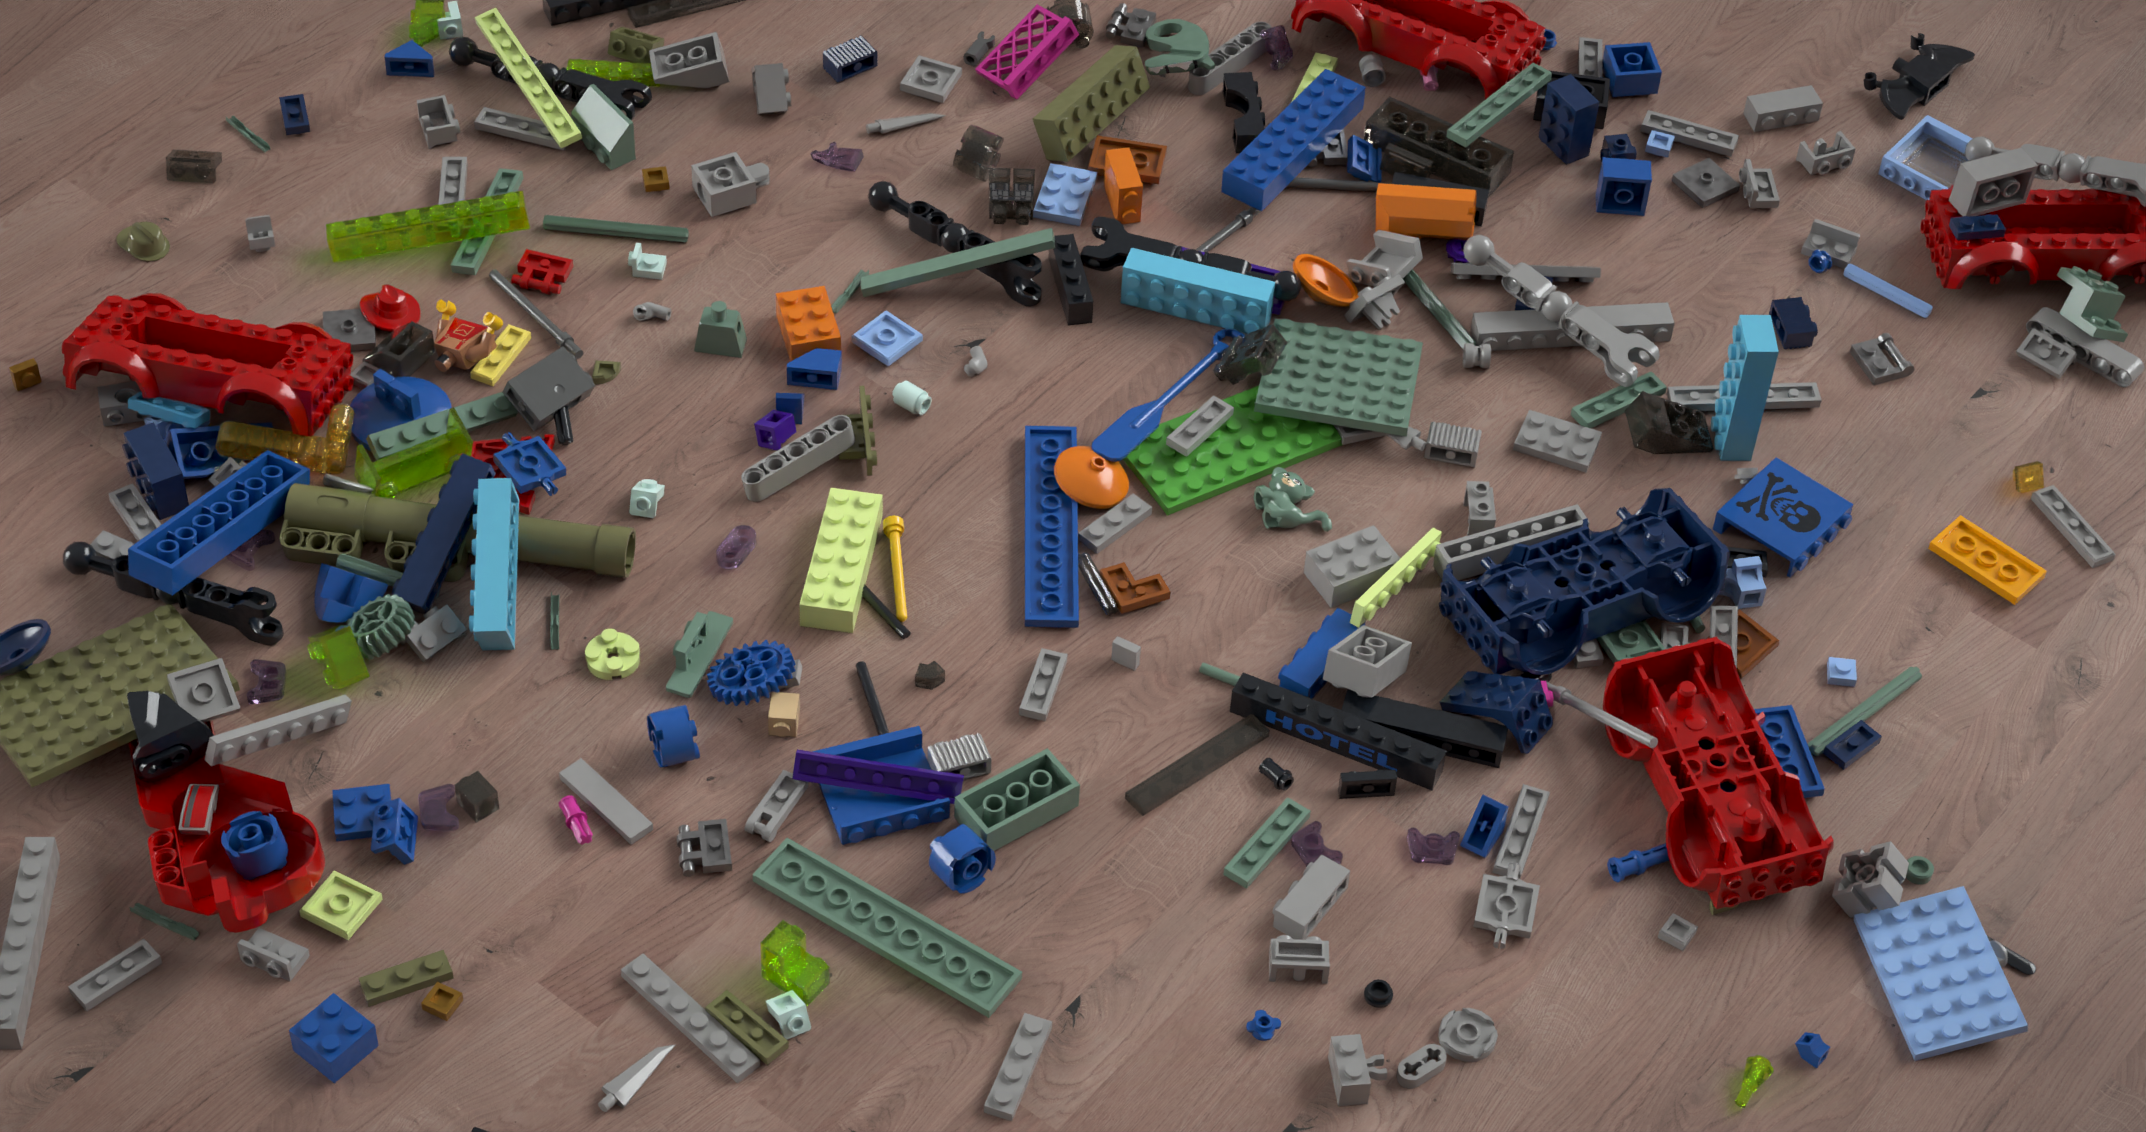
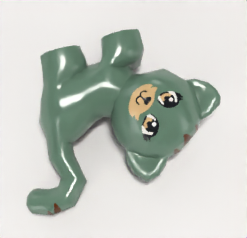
(1279, 501)

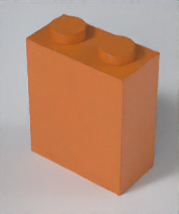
(1123, 185)

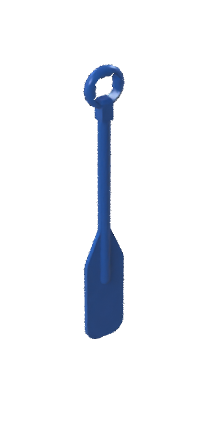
(1143, 420)

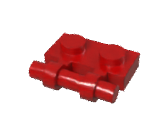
(545, 266)

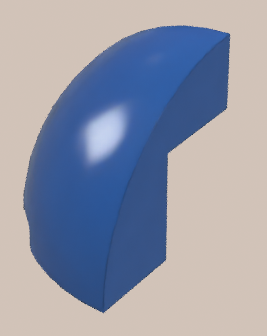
(343, 593)

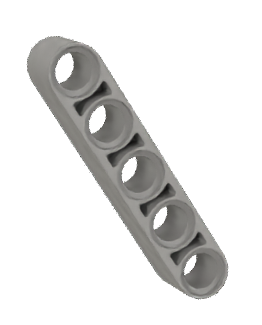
(1229, 58)
(2090, 351)
(798, 458)

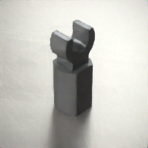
(978, 49)

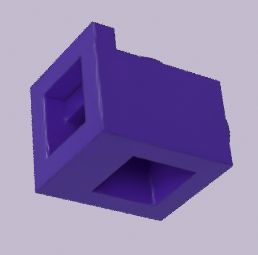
(774, 429)

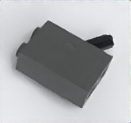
(549, 391)

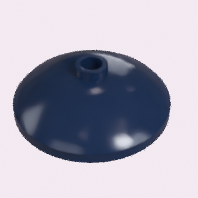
(22, 645)

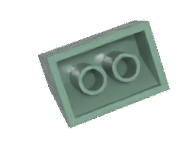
(604, 128)

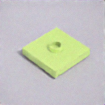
(341, 905)

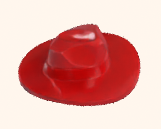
(390, 308)

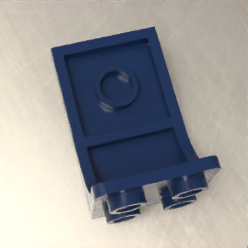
(1509, 699)

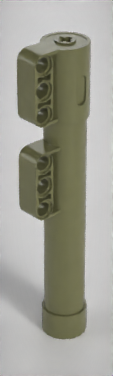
(350, 518)

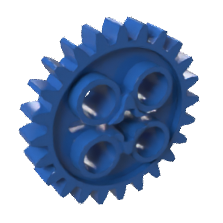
(751, 672)

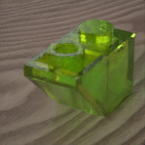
(425, 20)

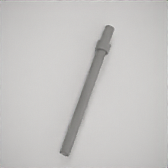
(1565, 697)

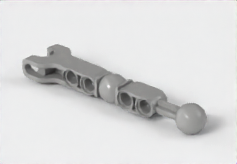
(2094, 172)
(1577, 321)

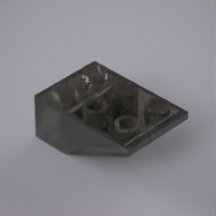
(1667, 426)

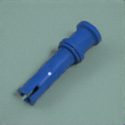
(1636, 862)

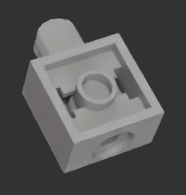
(727, 183)

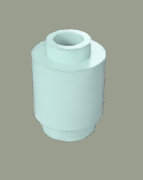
(911, 398)

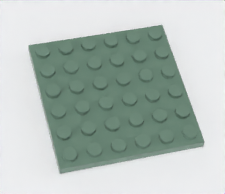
(1342, 378)

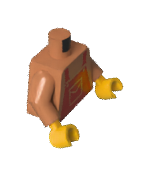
(461, 341)

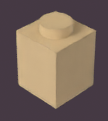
(784, 714)

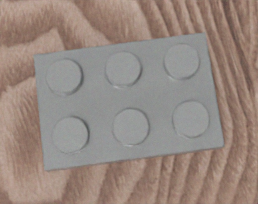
(1557, 441)

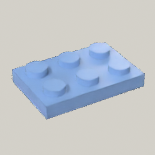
(1065, 194)

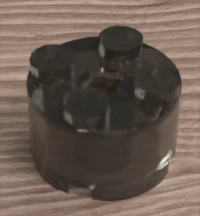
(1080, 16)
(978, 152)

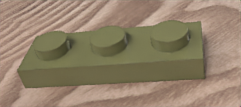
(406, 978)
(747, 1027)

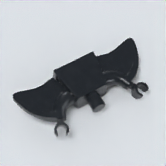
(1920, 78)

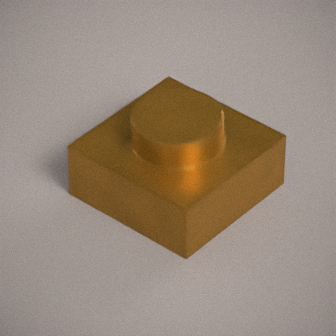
(655, 179)
(25, 374)
(442, 1001)

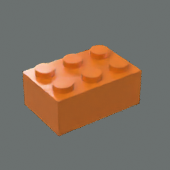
(807, 321)

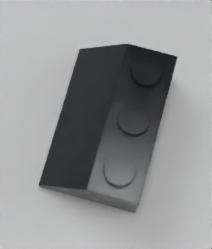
(1595, 85)

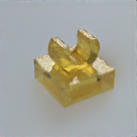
(2028, 477)

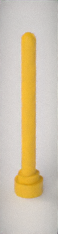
(894, 528)

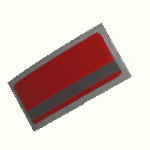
(198, 809)

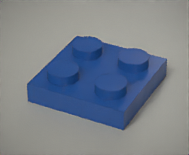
(355, 810)

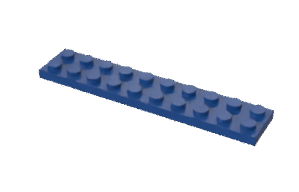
(1049, 532)

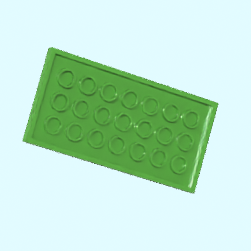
(1232, 456)

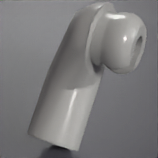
(650, 310)
(977, 363)

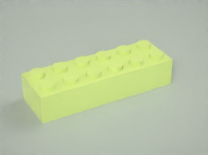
(841, 560)

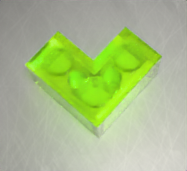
(340, 656)
(790, 966)

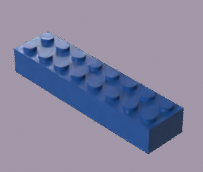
(1293, 139)
(215, 523)

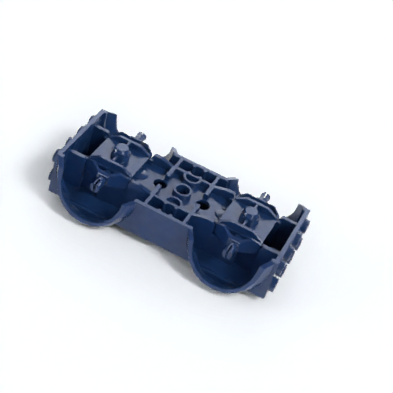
(1524, 621)

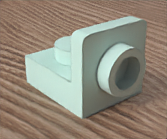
(450, 25)
(646, 265)
(790, 1014)

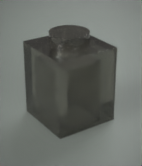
(476, 796)

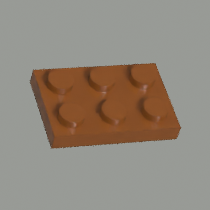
(1147, 157)

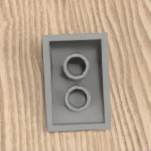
(691, 63)

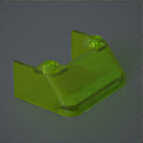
(415, 464)

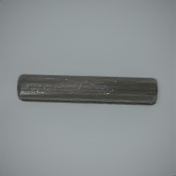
(1097, 584)

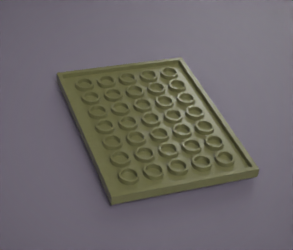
(78, 701)

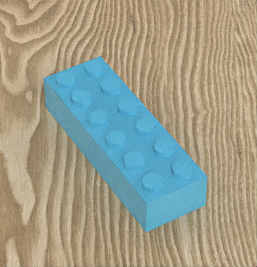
(1196, 291)
(1744, 387)
(495, 564)

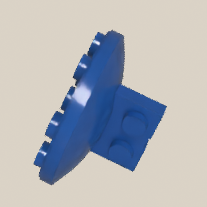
(394, 402)

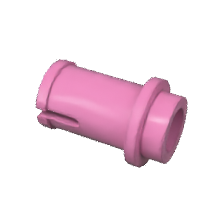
(1430, 81)

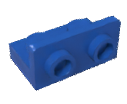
(395, 830)

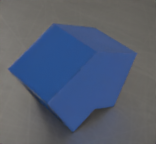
(1812, 1048)

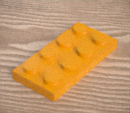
(1987, 560)

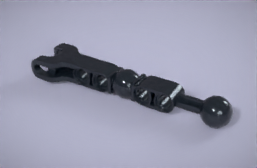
(565, 83)
(939, 229)
(1119, 242)
(200, 596)

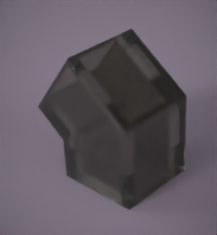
(929, 675)

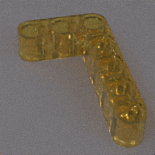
(314, 452)

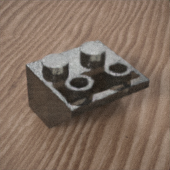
(403, 350)

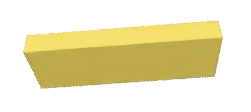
(508, 347)

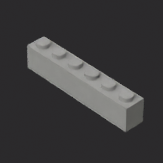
(1497, 543)

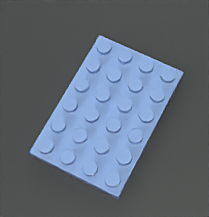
(1940, 973)

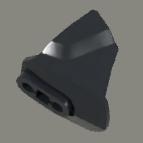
(166, 736)

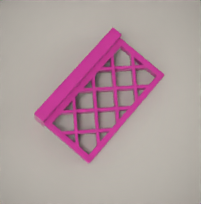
(1037, 58)

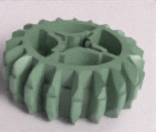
(381, 625)

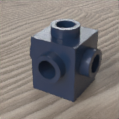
(1618, 147)

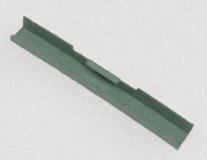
(239, 126)
(843, 298)
(554, 631)
(165, 922)

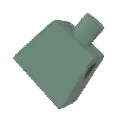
(721, 331)

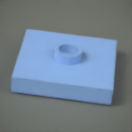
(887, 338)

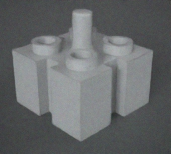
(1870, 879)

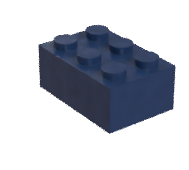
(1568, 119)
(155, 471)

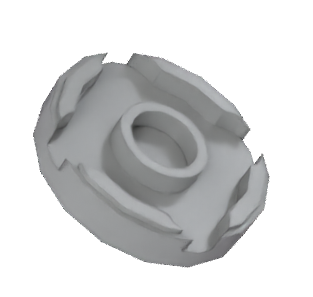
(1467, 1035)

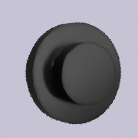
(1378, 993)

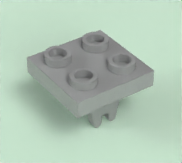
(1376, 302)

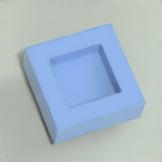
(1659, 143)
(1841, 671)

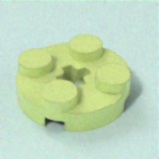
(612, 642)

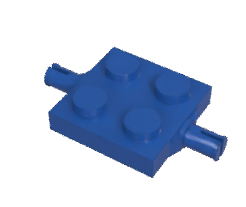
(529, 464)

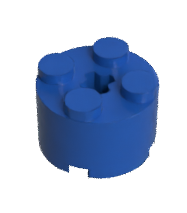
(672, 736)
(255, 845)
(961, 859)

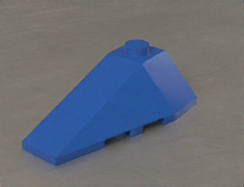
(196, 450)

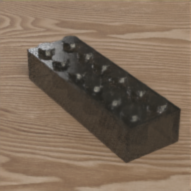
(1478, 165)

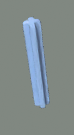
(1888, 290)

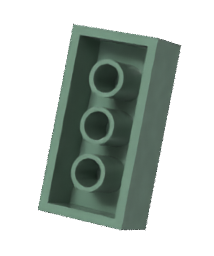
(1018, 800)

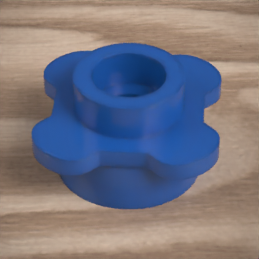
(1263, 1032)

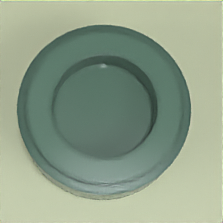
(1919, 870)

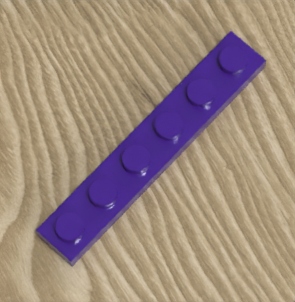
(876, 776)

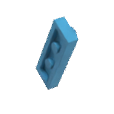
(170, 410)

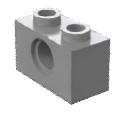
(114, 403)

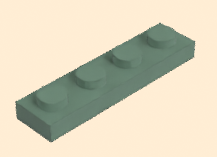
(1616, 401)
(1266, 843)

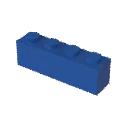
(1307, 668)

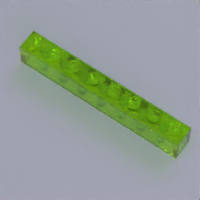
(427, 226)

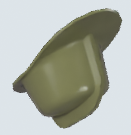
(144, 241)

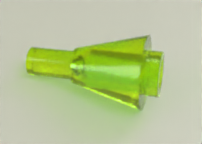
(1756, 1072)

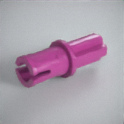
(576, 819)

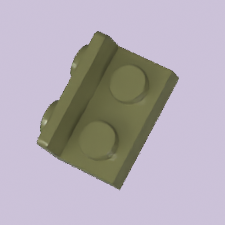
(633, 44)

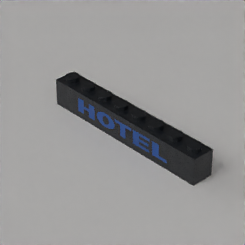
(1338, 731)

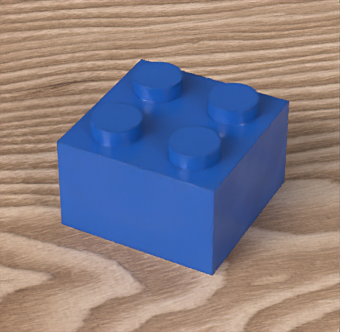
(1631, 69)
(1623, 186)
(333, 1037)

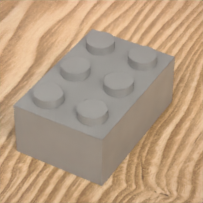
(1993, 182)
(1349, 565)
(1367, 661)

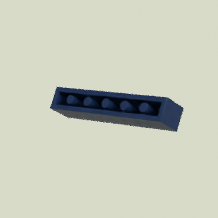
(443, 535)

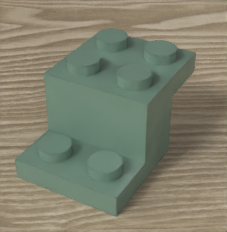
(2092, 303)

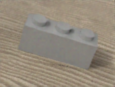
(1783, 108)
(1310, 898)

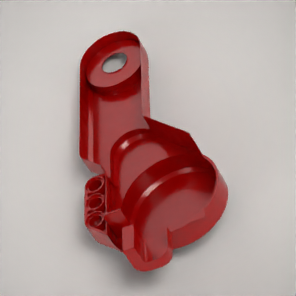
(195, 869)

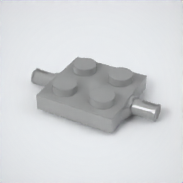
(1506, 905)

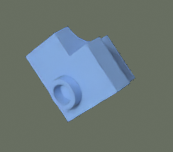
(1745, 583)

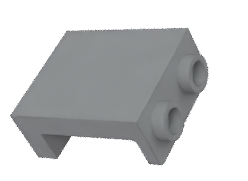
(1391, 256)

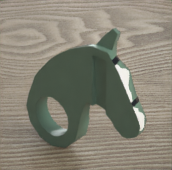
(1187, 49)

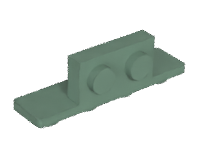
(696, 651)

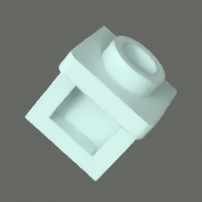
(645, 498)

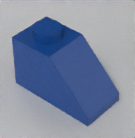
(816, 369)

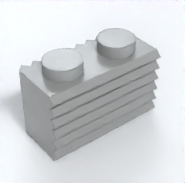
(1452, 444)
(961, 756)

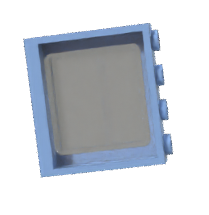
(1926, 158)

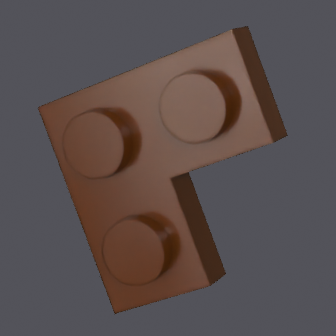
(1131, 593)

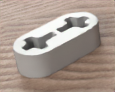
(1424, 1069)

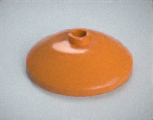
(1324, 281)
(1091, 478)

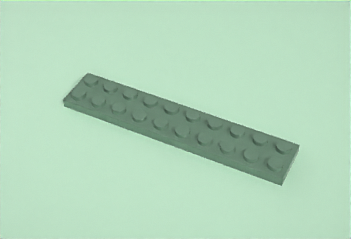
(888, 927)

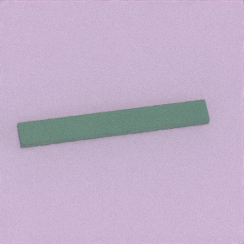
(957, 262)

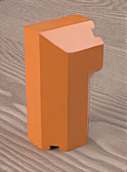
(1426, 211)

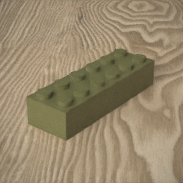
(1091, 103)

